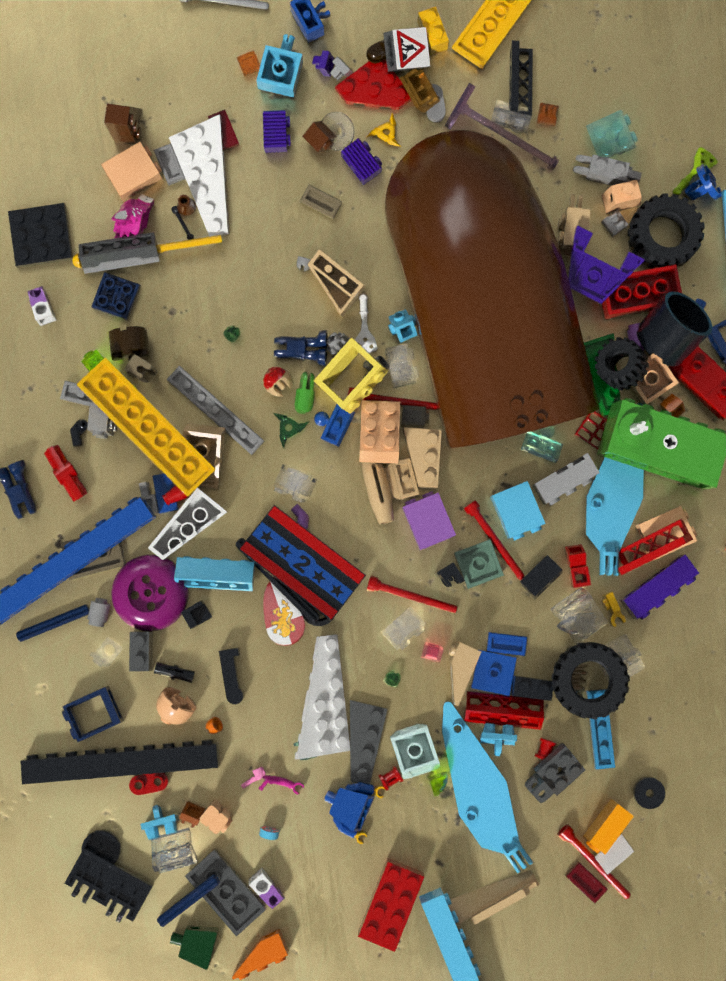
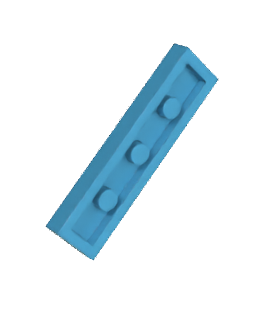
(601, 737)

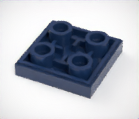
(116, 296)

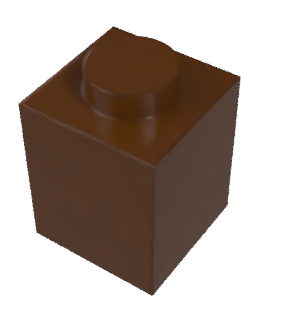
(319, 136)

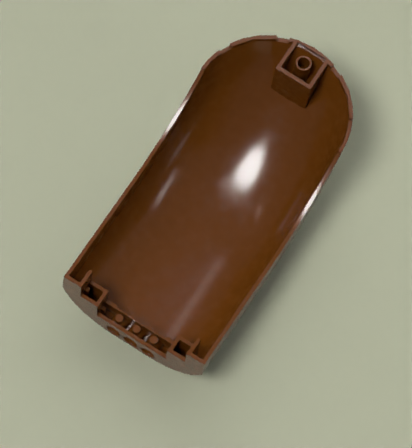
(486, 290)

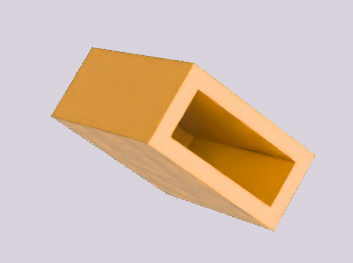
(607, 827)

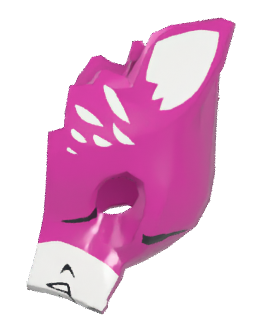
(132, 216)

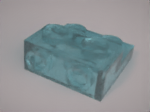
(612, 135)

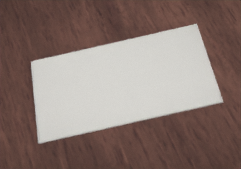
(617, 854)

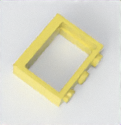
(337, 366)

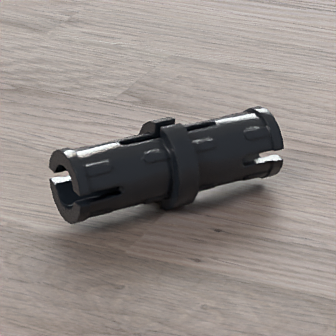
(174, 672)

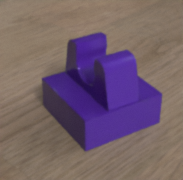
(324, 63)

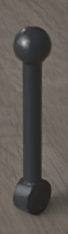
(175, 211)

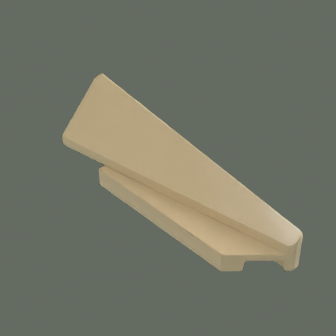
(492, 898)

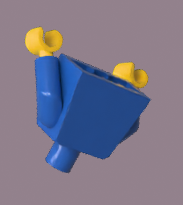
(351, 807)

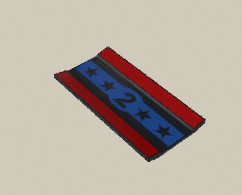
(302, 562)

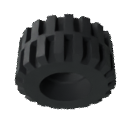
(631, 372)

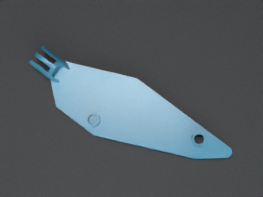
(611, 510)
(480, 791)

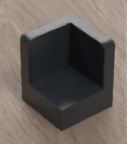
(196, 614)

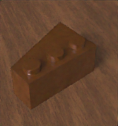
(123, 123)

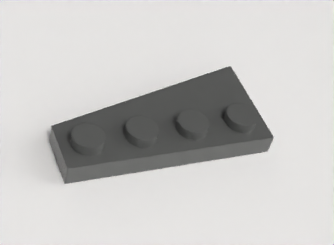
(365, 736)

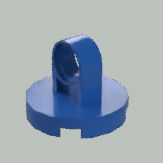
(703, 185)

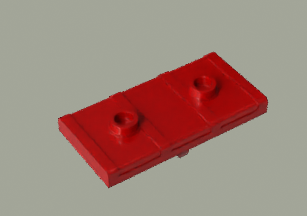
(704, 380)

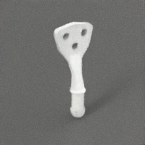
(365, 333)

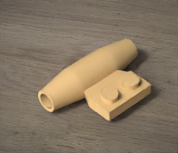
(386, 483)

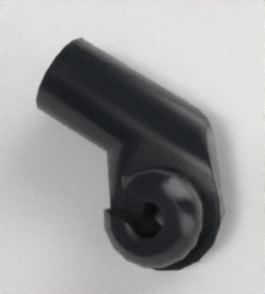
(76, 432)

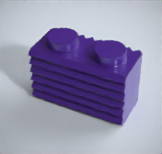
(275, 131)
(361, 161)

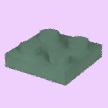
(478, 564)

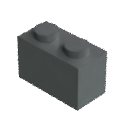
(140, 651)

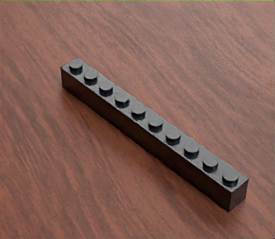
(120, 763)

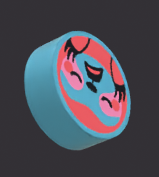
(269, 832)

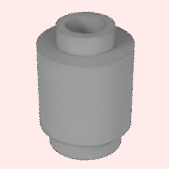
(98, 612)

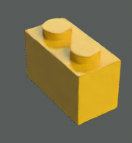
(435, 30)

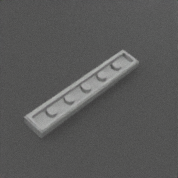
(215, 410)

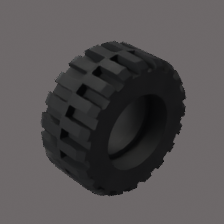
(679, 212)
(616, 688)

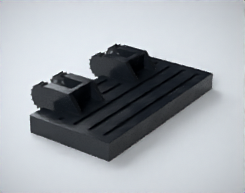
(109, 882)

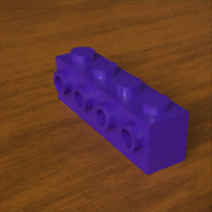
(659, 587)

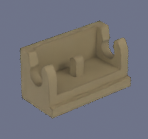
(138, 367)

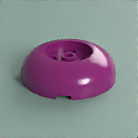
(167, 606)

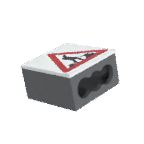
(406, 49)

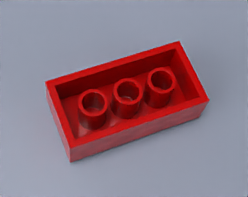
(642, 291)
(391, 904)

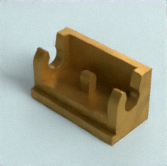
(420, 90)

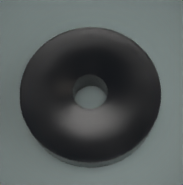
(657, 796)

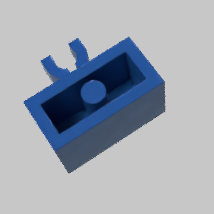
(309, 18)

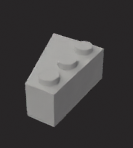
(566, 480)

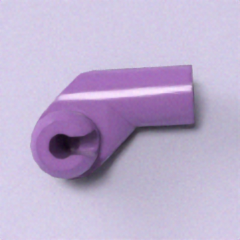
(303, 518)

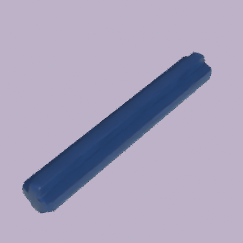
(52, 623)
(188, 900)

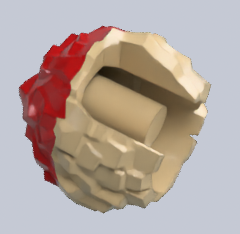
(276, 380)

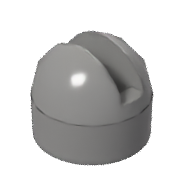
(301, 261)

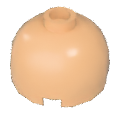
(174, 708)

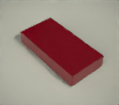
(229, 138)
(586, 882)

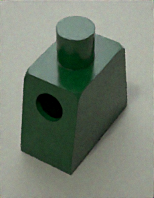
(196, 944)

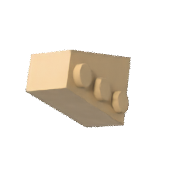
(338, 283)
(424, 453)

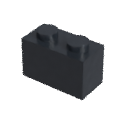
(532, 688)

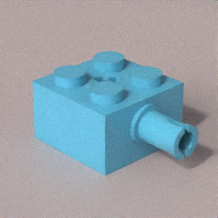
(281, 60)

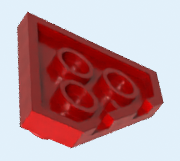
(374, 87)

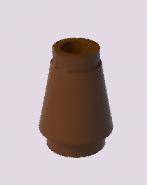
(187, 208)

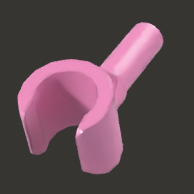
(258, 774)

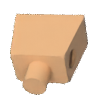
(624, 196)

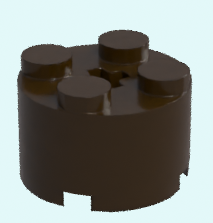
(128, 342)

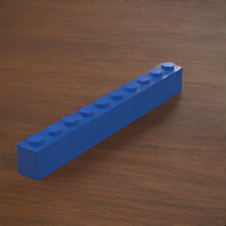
(74, 557)

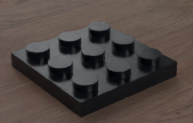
(40, 235)

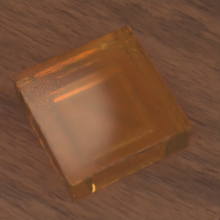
(248, 63)

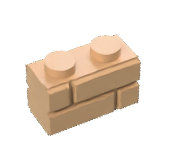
(216, 817)

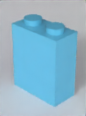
(518, 511)

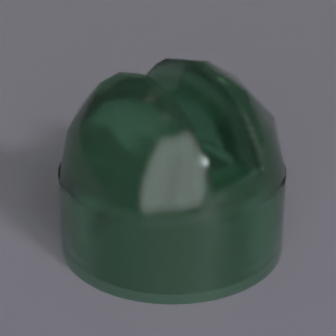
(231, 333)
(392, 679)

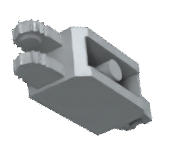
(606, 170)

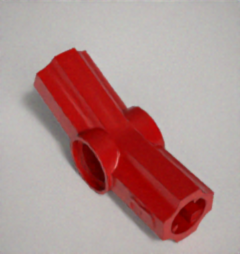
(65, 472)

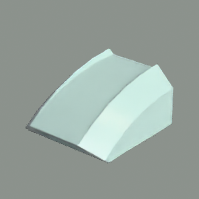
(415, 751)

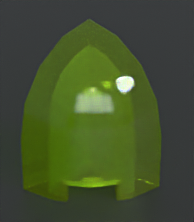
(438, 783)

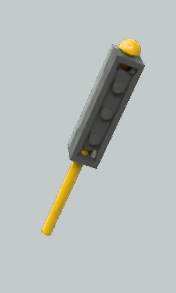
(129, 251)

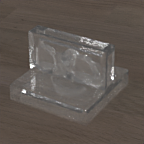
(628, 653)
(173, 851)

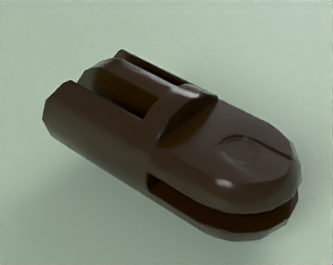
(376, 52)

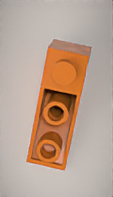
(267, 950)

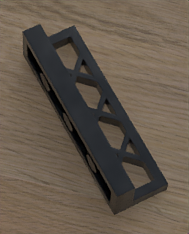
(516, 82)

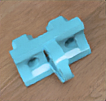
(490, 737)
(151, 827)

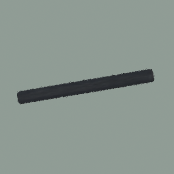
(298, 602)

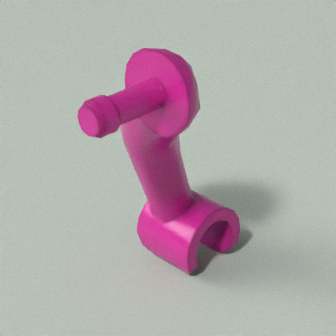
(280, 781)

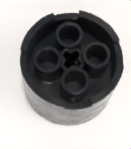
(674, 328)

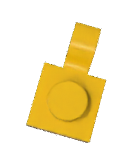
(611, 604)

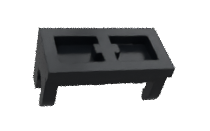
(447, 573)
(541, 577)

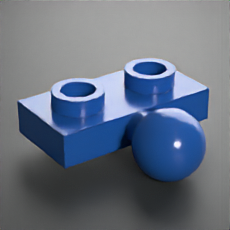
(335, 425)

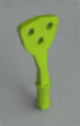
(705, 158)

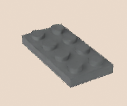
(231, 897)

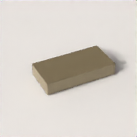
(320, 201)

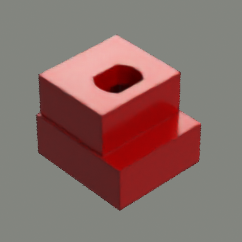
(575, 556)
(584, 571)

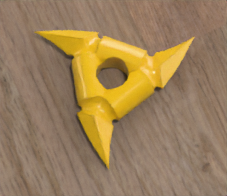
(386, 126)

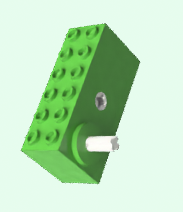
(663, 444)

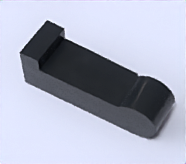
(230, 675)

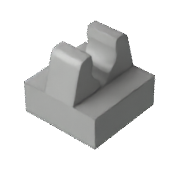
(340, 69)
(614, 223)

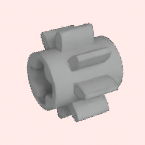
(336, 342)

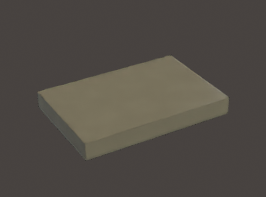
(111, 559)

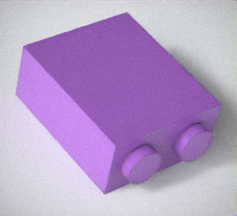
(428, 520)

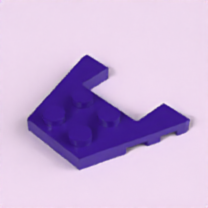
(592, 276)

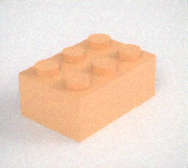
(379, 431)

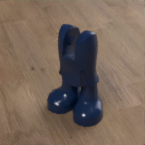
(298, 347)
(19, 492)

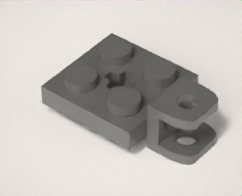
(548, 776)

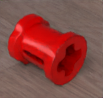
(545, 748)
(390, 778)

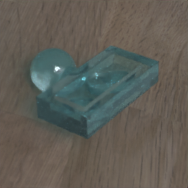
(541, 444)

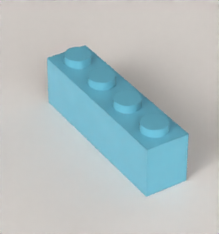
(215, 574)

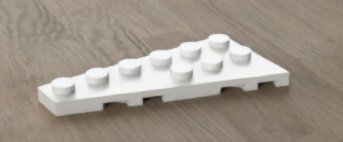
(203, 165)
(324, 710)

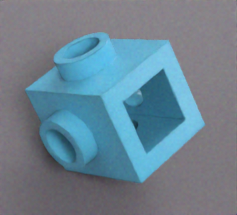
(402, 325)

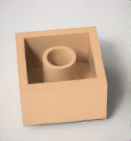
(656, 382)

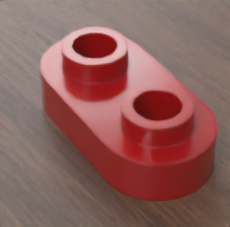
(148, 783)

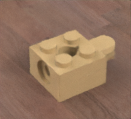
(568, 222)

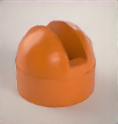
(214, 725)

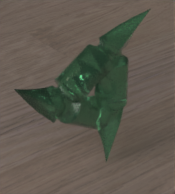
(295, 427)

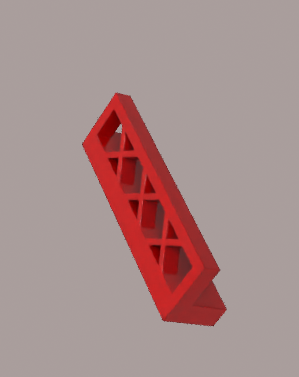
(653, 554)
(504, 714)

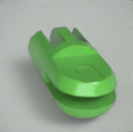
(304, 394)

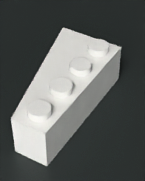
(190, 520)

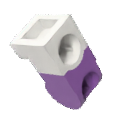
(41, 306)
(266, 888)

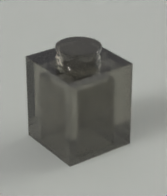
(414, 416)

